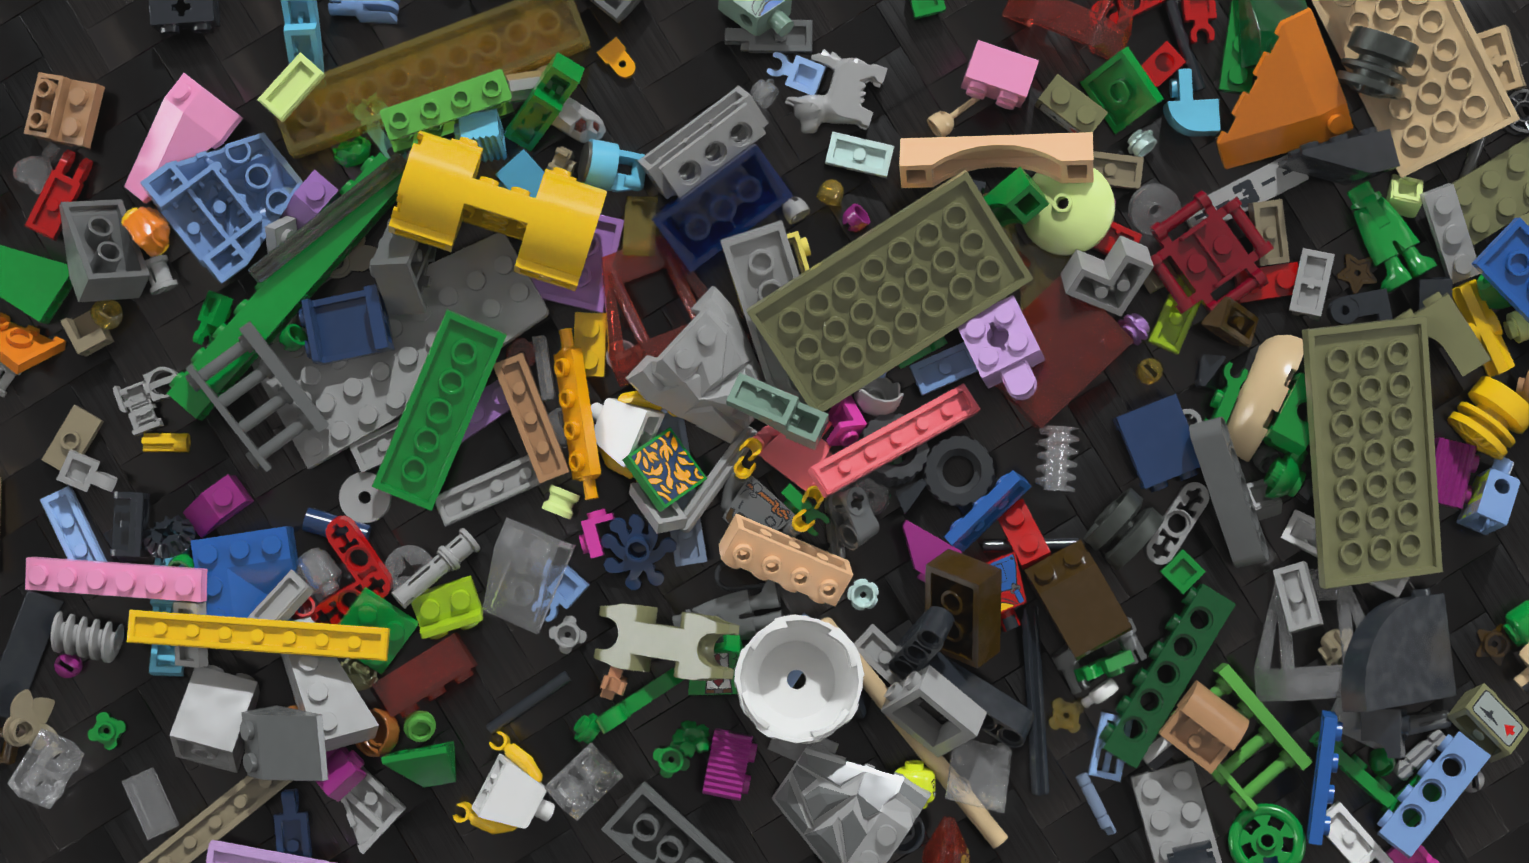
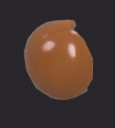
(386, 736)

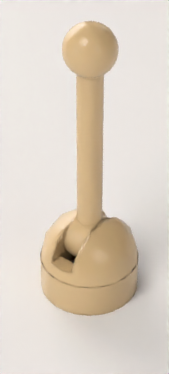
(943, 122)

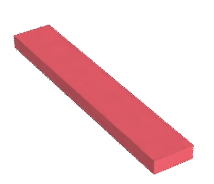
(893, 440)

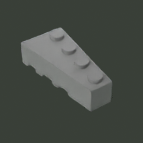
(325, 689)

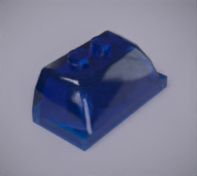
(721, 207)

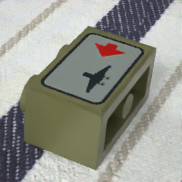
(1070, 107)
(1488, 722)

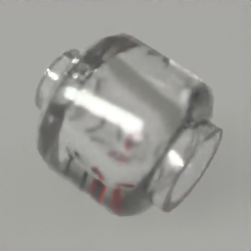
(320, 571)

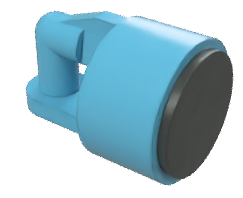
(600, 164)

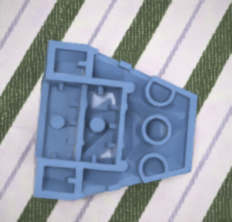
(224, 200)

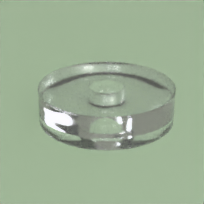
(1145, 199)

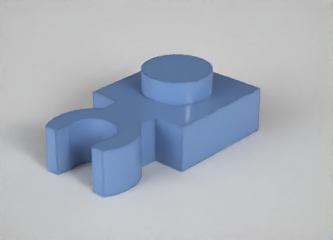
(567, 593)

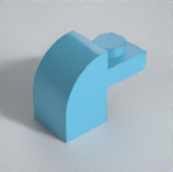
(1189, 115)

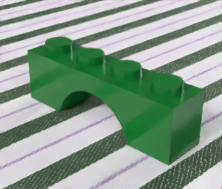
(1016, 199)

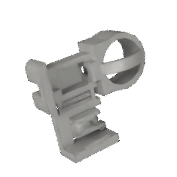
(138, 400)

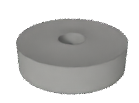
(350, 499)

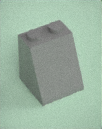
(211, 717)

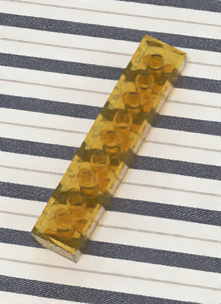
(506, 38)

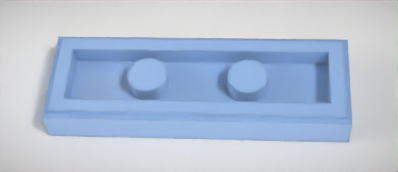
(72, 526)

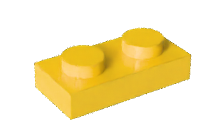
(591, 336)

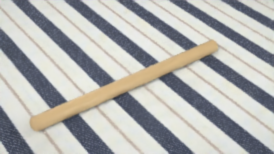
(979, 816)

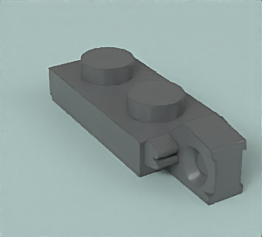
(795, 42)

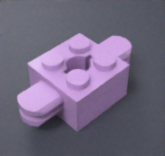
(1003, 348)

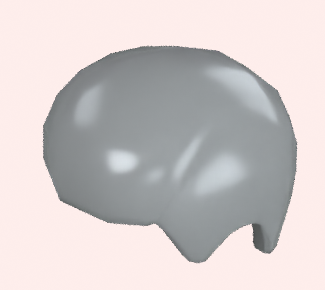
(879, 397)

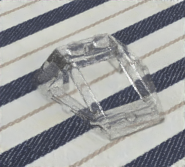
(1303, 683)

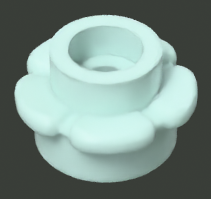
(1141, 143)
(871, 591)

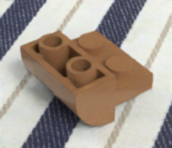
(64, 110)
(1204, 727)

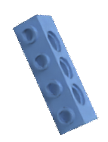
(1470, 761)

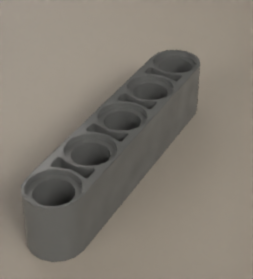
(1229, 492)

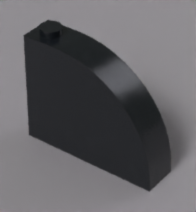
(1399, 655)

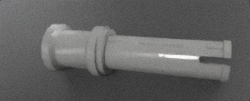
(447, 559)

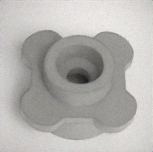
(568, 625)

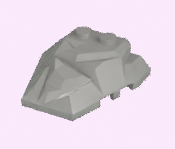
(701, 368)

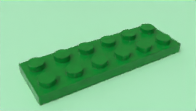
(439, 410)

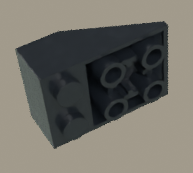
(1345, 158)

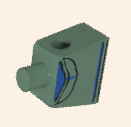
(759, 15)

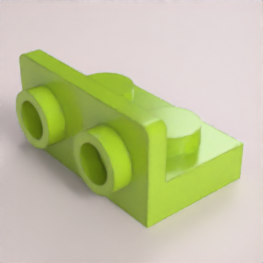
(448, 608)

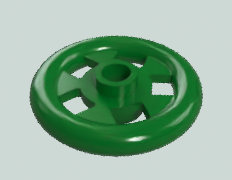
(1291, 829)

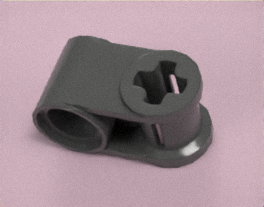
(853, 518)

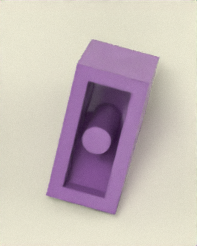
(311, 199)

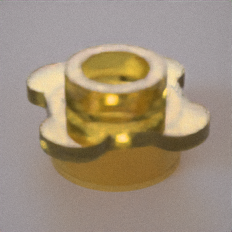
(1072, 722)

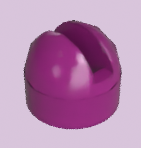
(856, 218)
(73, 661)

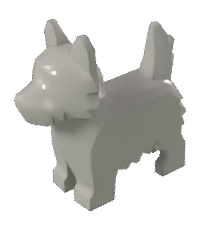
(844, 96)

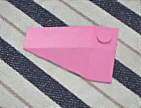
(185, 125)

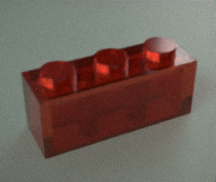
(425, 676)

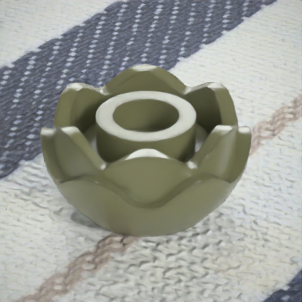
(359, 673)

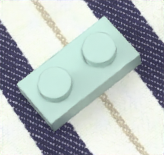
(859, 154)

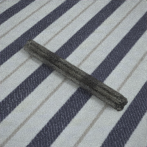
(328, 218)

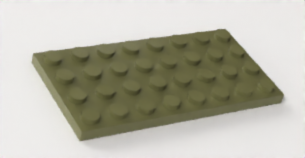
(890, 293)
(1372, 451)

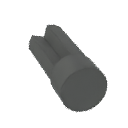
(1429, 722)

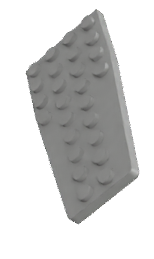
(374, 389)

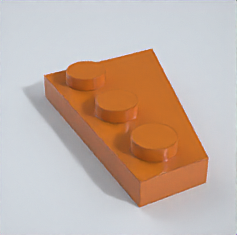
(25, 347)

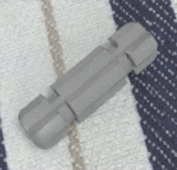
(1418, 755)

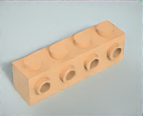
(785, 560)

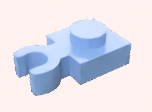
(802, 73)

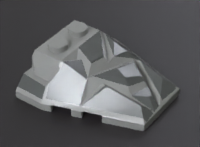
(848, 808)

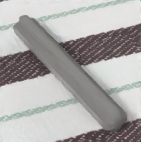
(715, 480)

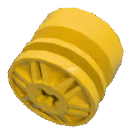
(1488, 421)

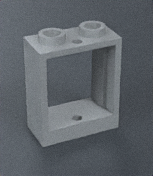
(962, 712)

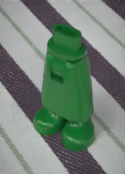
(1387, 237)

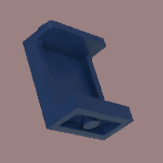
(346, 326)
(1159, 443)

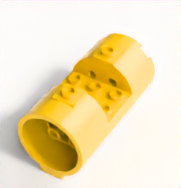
(443, 191)

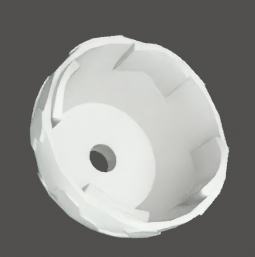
(831, 674)

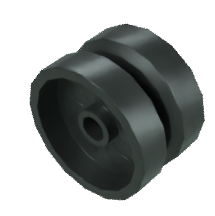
(1119, 524)

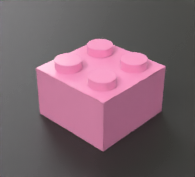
(999, 75)

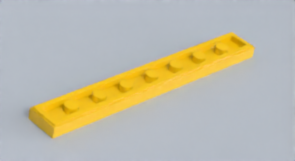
(258, 635)

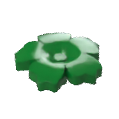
(692, 738)

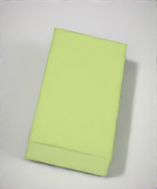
(291, 87)

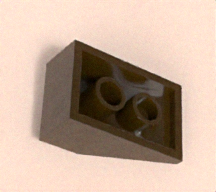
(1078, 599)

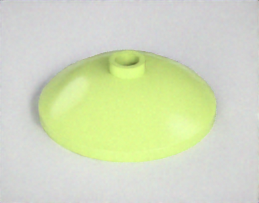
(1080, 223)

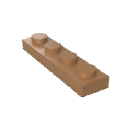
(531, 418)

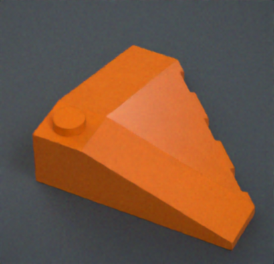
(1291, 100)

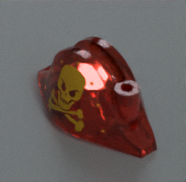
(946, 844)

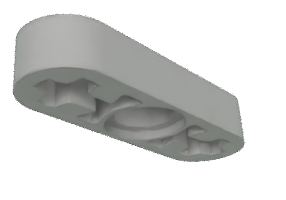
(1196, 507)

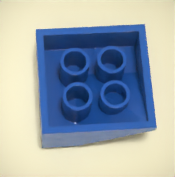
(244, 568)

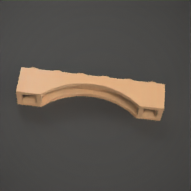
(1057, 155)

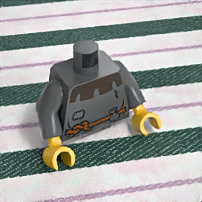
(752, 500)

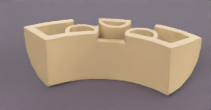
(1263, 392)

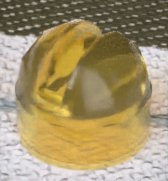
(831, 193)
(1144, 375)

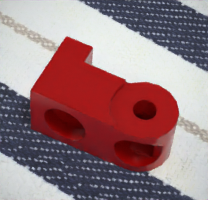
(1163, 64)

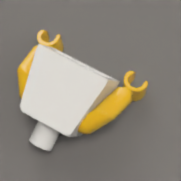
(624, 427)
(509, 793)

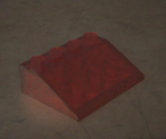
(1077, 347)

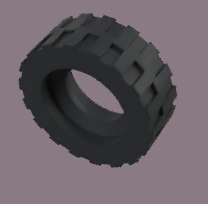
(982, 471)
(899, 473)

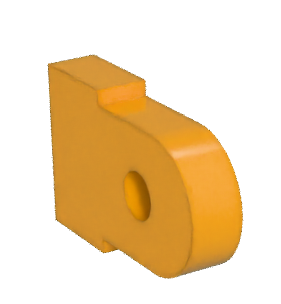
(614, 54)

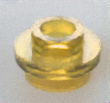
(106, 314)

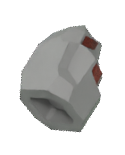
(579, 122)

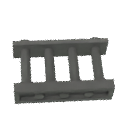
(288, 393)

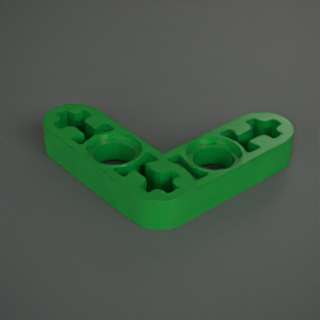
(637, 700)

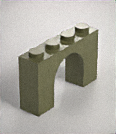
(1452, 331)

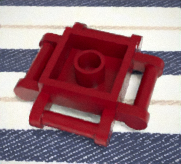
(1208, 253)

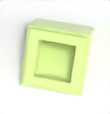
(1405, 195)

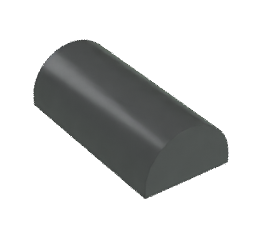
(658, 833)

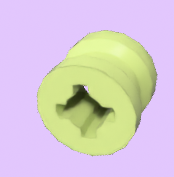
(560, 502)

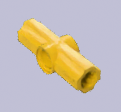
(1485, 327)

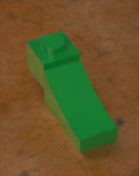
(544, 101)

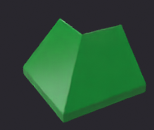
(425, 765)

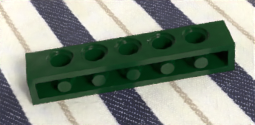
(1215, 612)

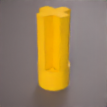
(166, 442)

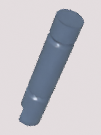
(1095, 803)

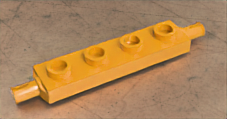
(577, 414)

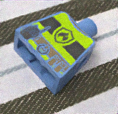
(1491, 498)

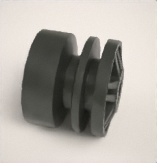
(1377, 62)

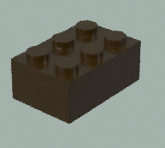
(973, 597)

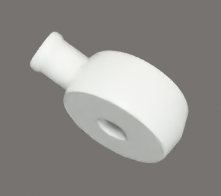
(1100, 693)

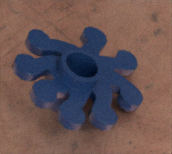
(637, 551)

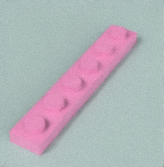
(116, 579)

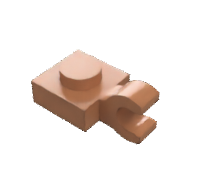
(613, 683)

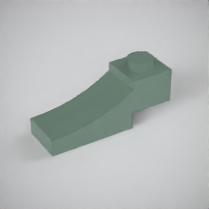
(778, 410)

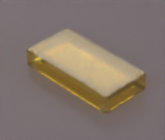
(639, 228)

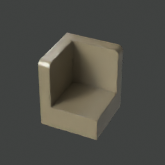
(86, 335)

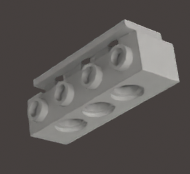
(705, 144)

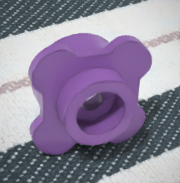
(1135, 327)

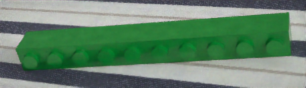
(281, 294)

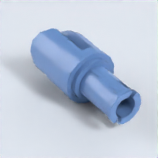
(366, 10)

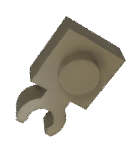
(563, 159)

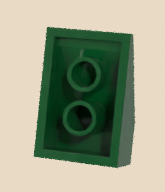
(1258, 23)

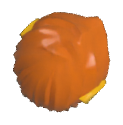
(148, 229)

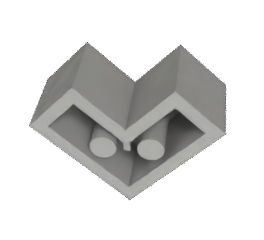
(1110, 281)

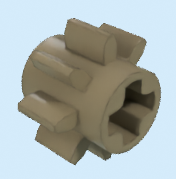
(1331, 647)

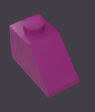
(217, 504)
(923, 547)

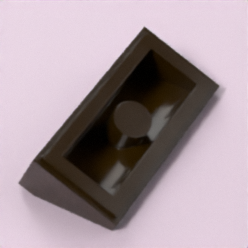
(1231, 322)

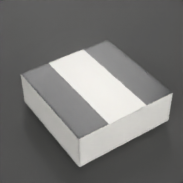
(1159, 752)

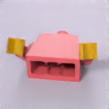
(789, 458)

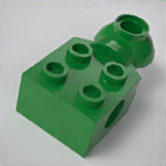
(1291, 437)

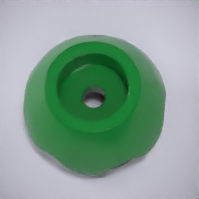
(352, 153)

